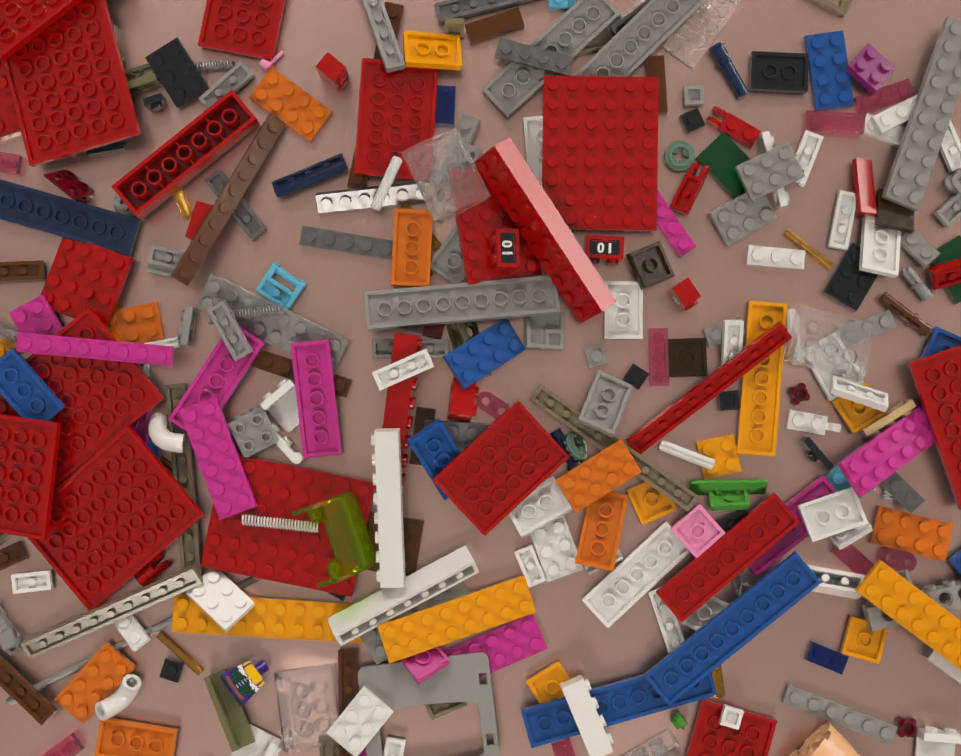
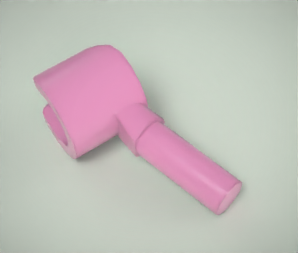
(267, 64)

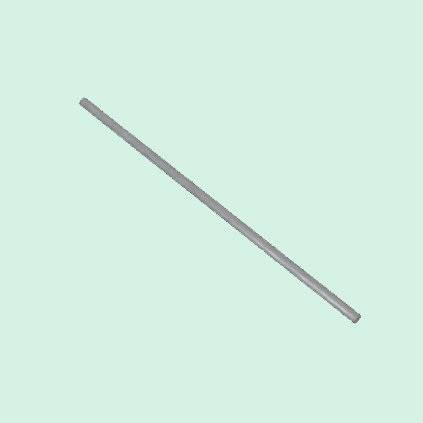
(119, 646)

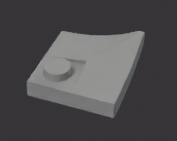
(545, 331)

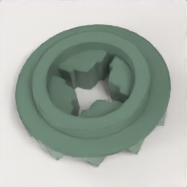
(687, 151)
(574, 440)

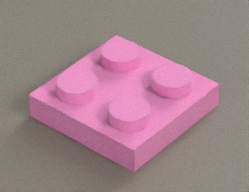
(697, 530)

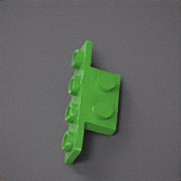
(729, 493)

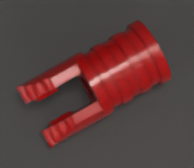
(151, 572)

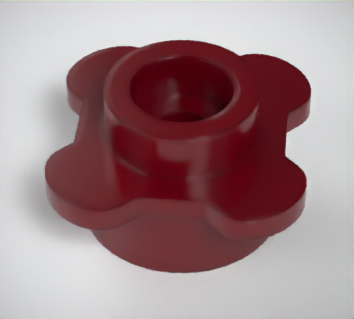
(803, 393)
(912, 729)

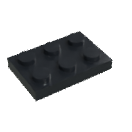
(177, 72)
(779, 72)
(848, 283)

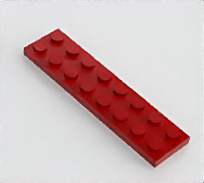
(727, 557)

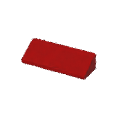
(945, 274)

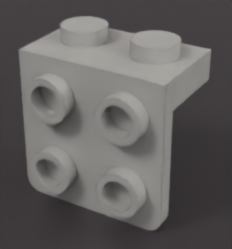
(253, 431)

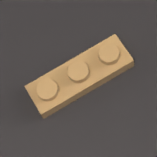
(902, 409)

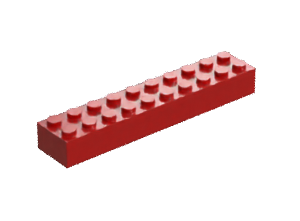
(544, 230)

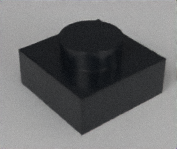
(155, 102)
(692, 120)
(635, 376)
(728, 400)
(172, 670)

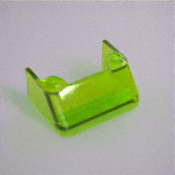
(346, 534)

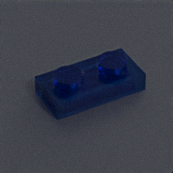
(445, 105)
(826, 657)

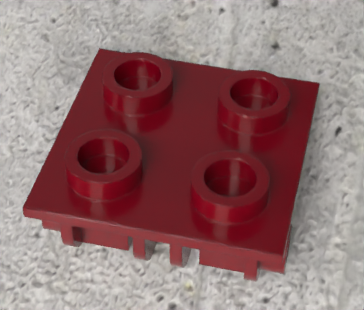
(70, 185)

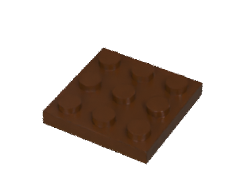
(412, 539)

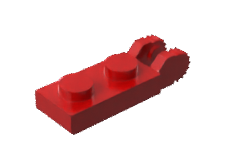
(734, 127)
(689, 189)

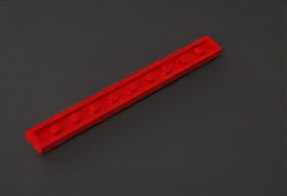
(709, 388)

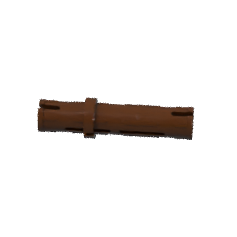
(907, 315)

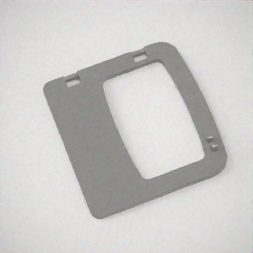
(451, 684)

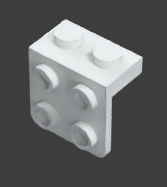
(283, 405)
(936, 741)
(264, 745)

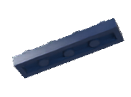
(309, 175)

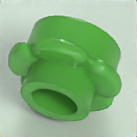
(678, 720)

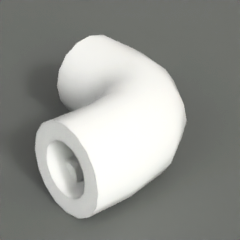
(162, 437)
(119, 699)

